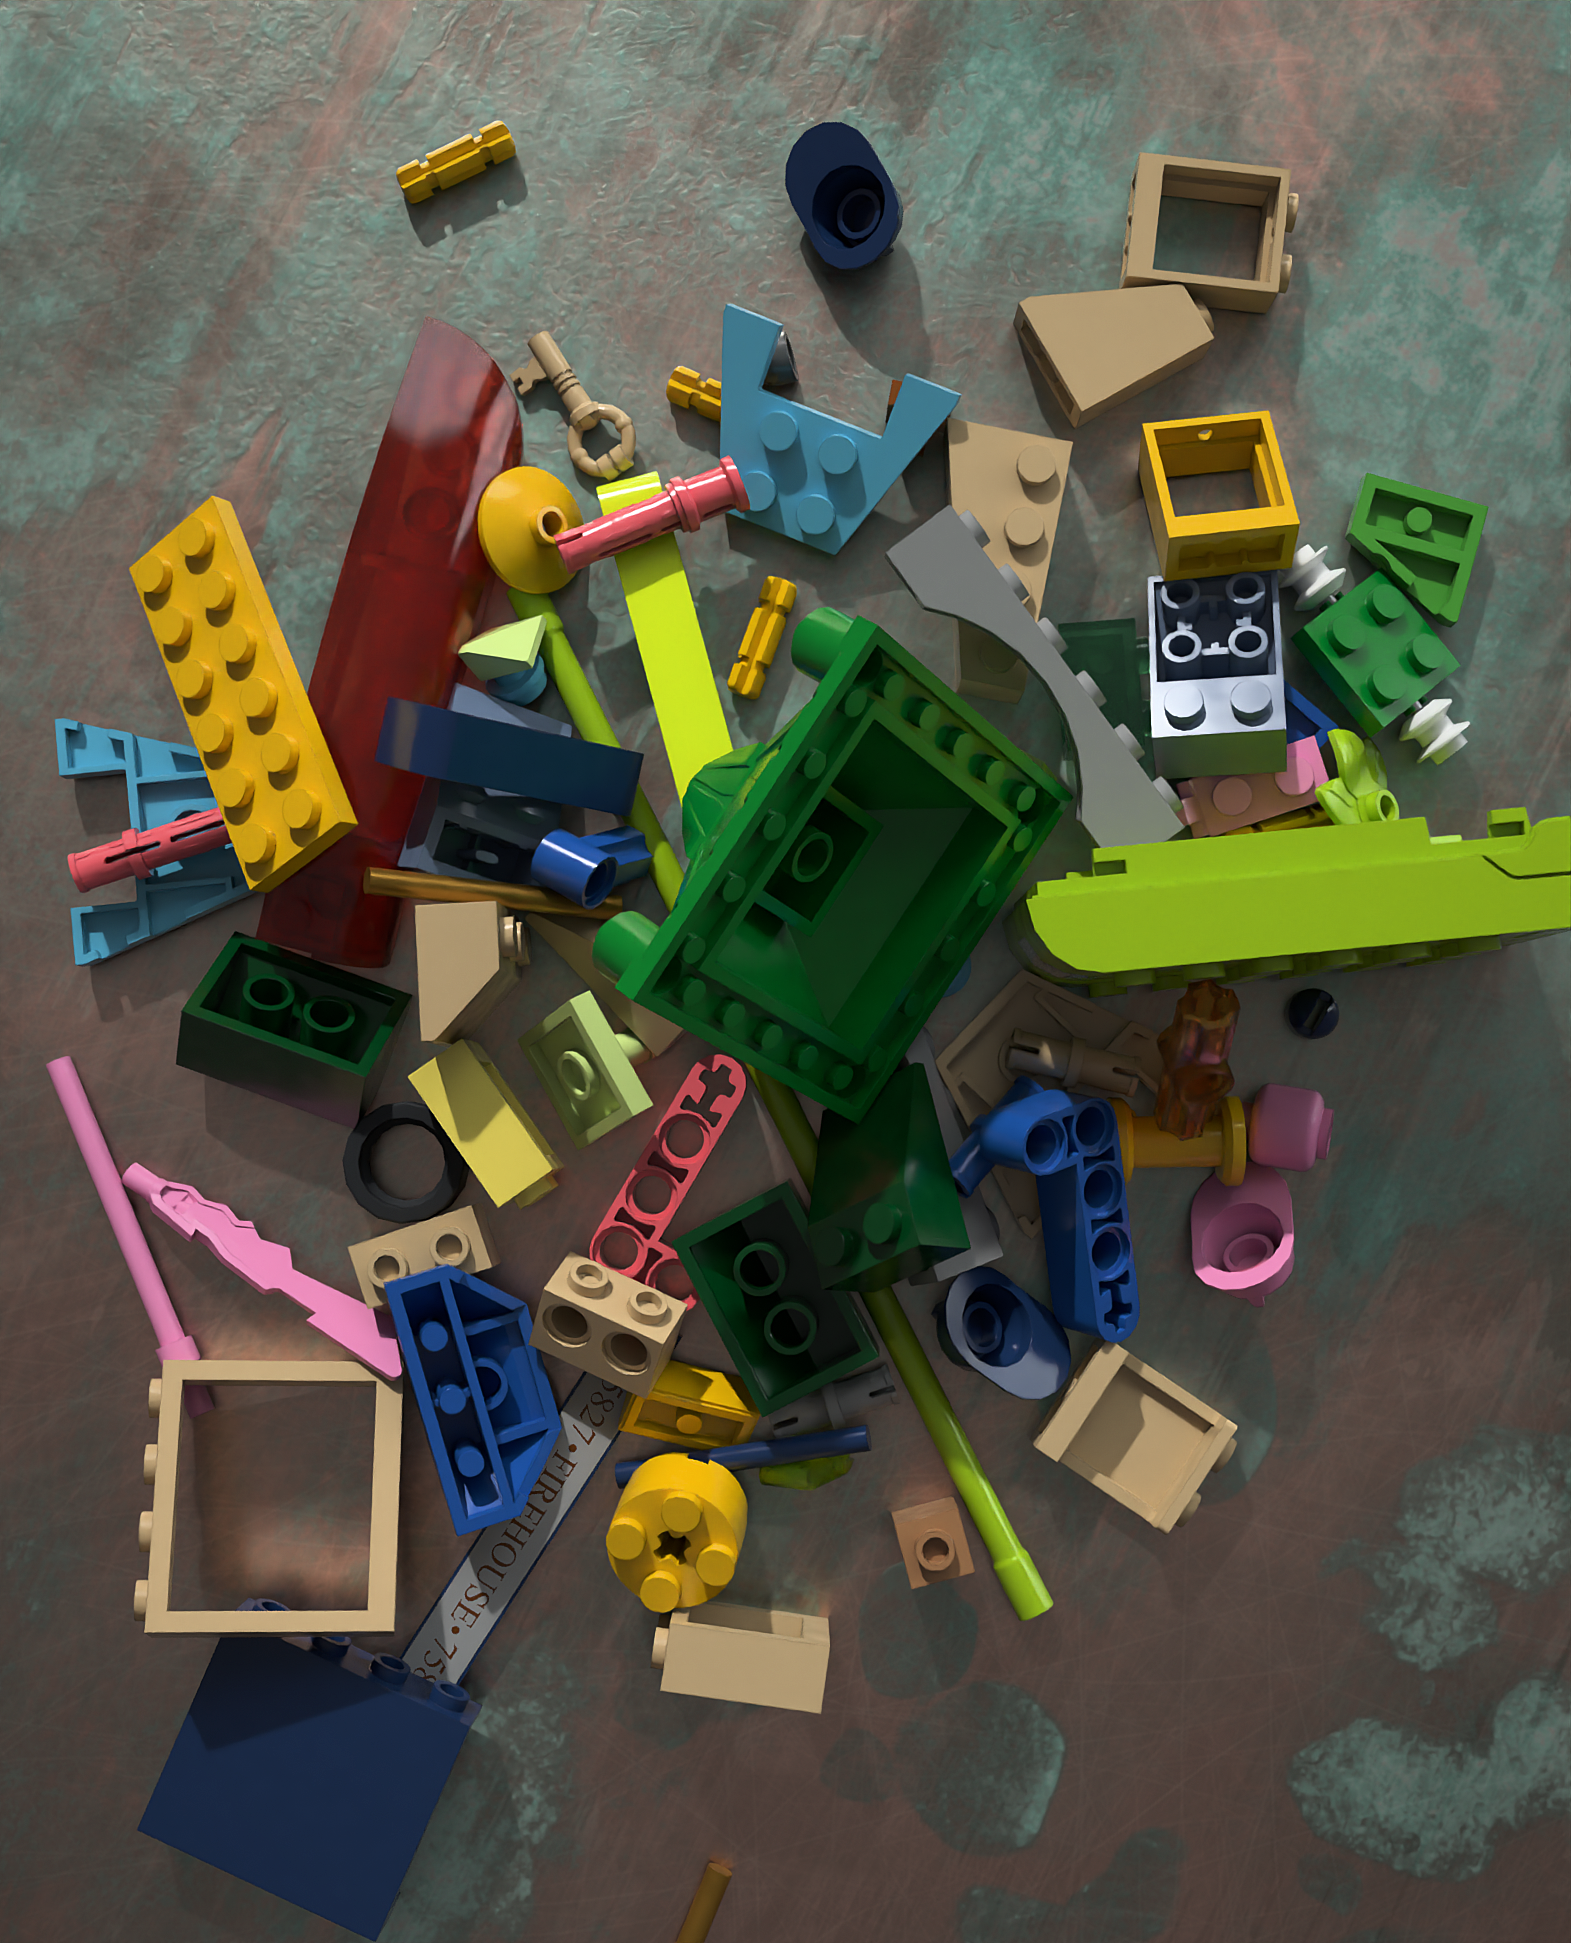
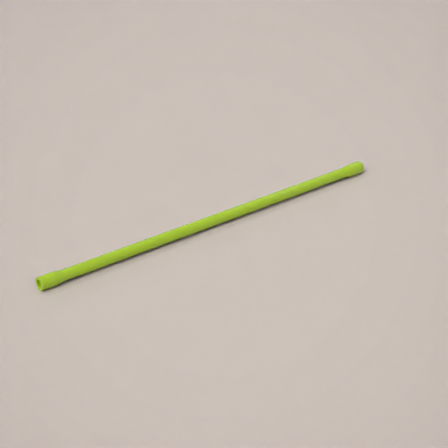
(1009, 1558)

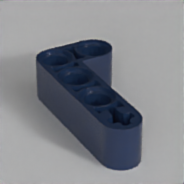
(507, 757)

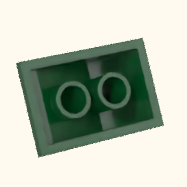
(884, 1191)

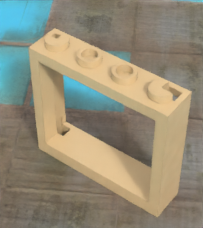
(162, 1469)

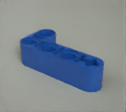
(1082, 1203)

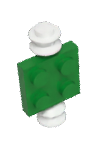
(1375, 653)

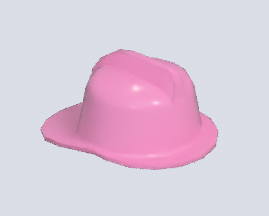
(1244, 1234)

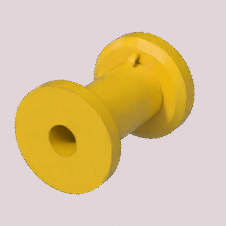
(1219, 1147)

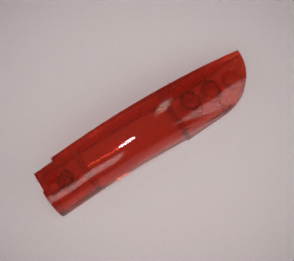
(395, 630)

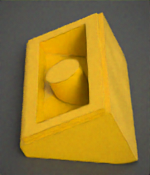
(692, 1409)

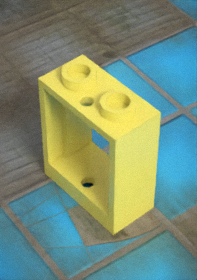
(488, 1125)

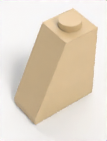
(1112, 343)

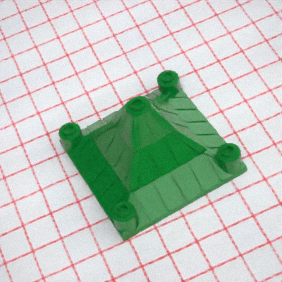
(838, 871)

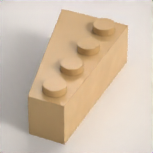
(1015, 493)

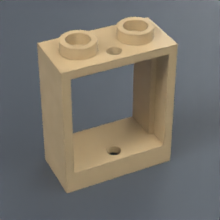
(1218, 182)
(744, 1655)

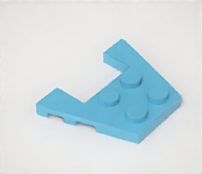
(800, 466)
(163, 787)

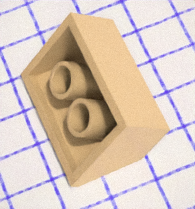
(466, 965)

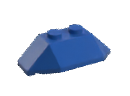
(475, 1391)

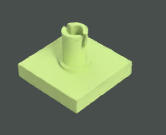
(587, 1069)

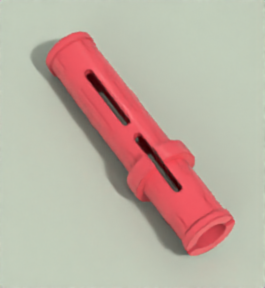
(97, 865)

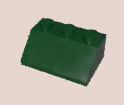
(292, 1029)
(768, 1301)

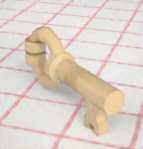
(585, 414)

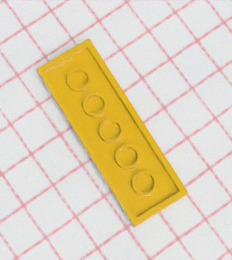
(242, 696)

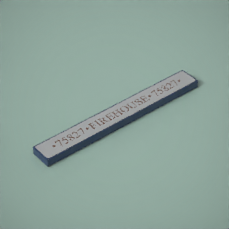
(510, 1549)

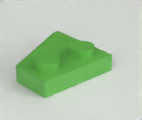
(1418, 540)

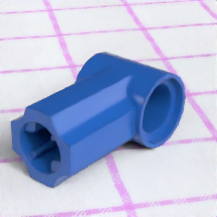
(590, 865)

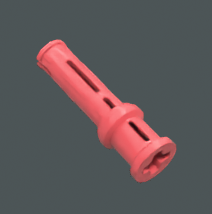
(679, 507)

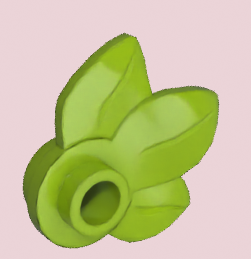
(1361, 788)

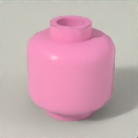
(1287, 1127)

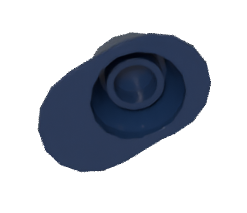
(843, 195)
(1002, 1334)

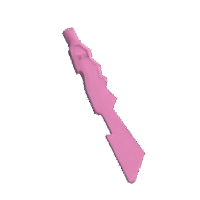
(268, 1268)

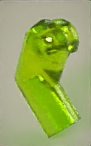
(806, 1474)

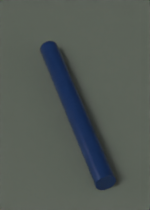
(772, 1451)

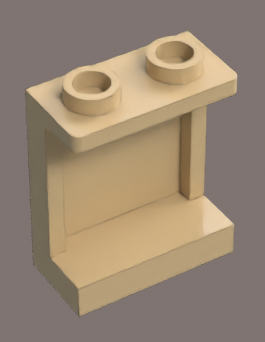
(1135, 1435)

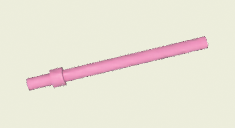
(126, 1228)

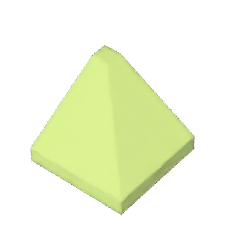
(504, 648)

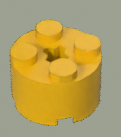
(677, 1531)

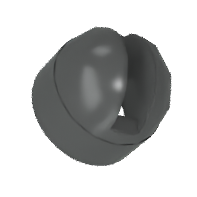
(783, 364)

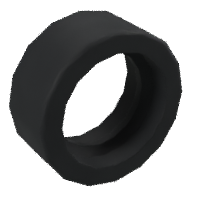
(364, 1187)

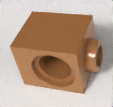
(933, 1542)

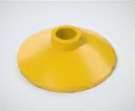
(513, 529)

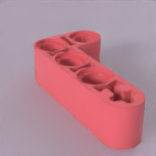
(678, 1172)

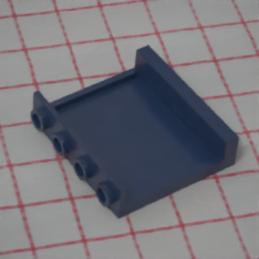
(310, 1771)

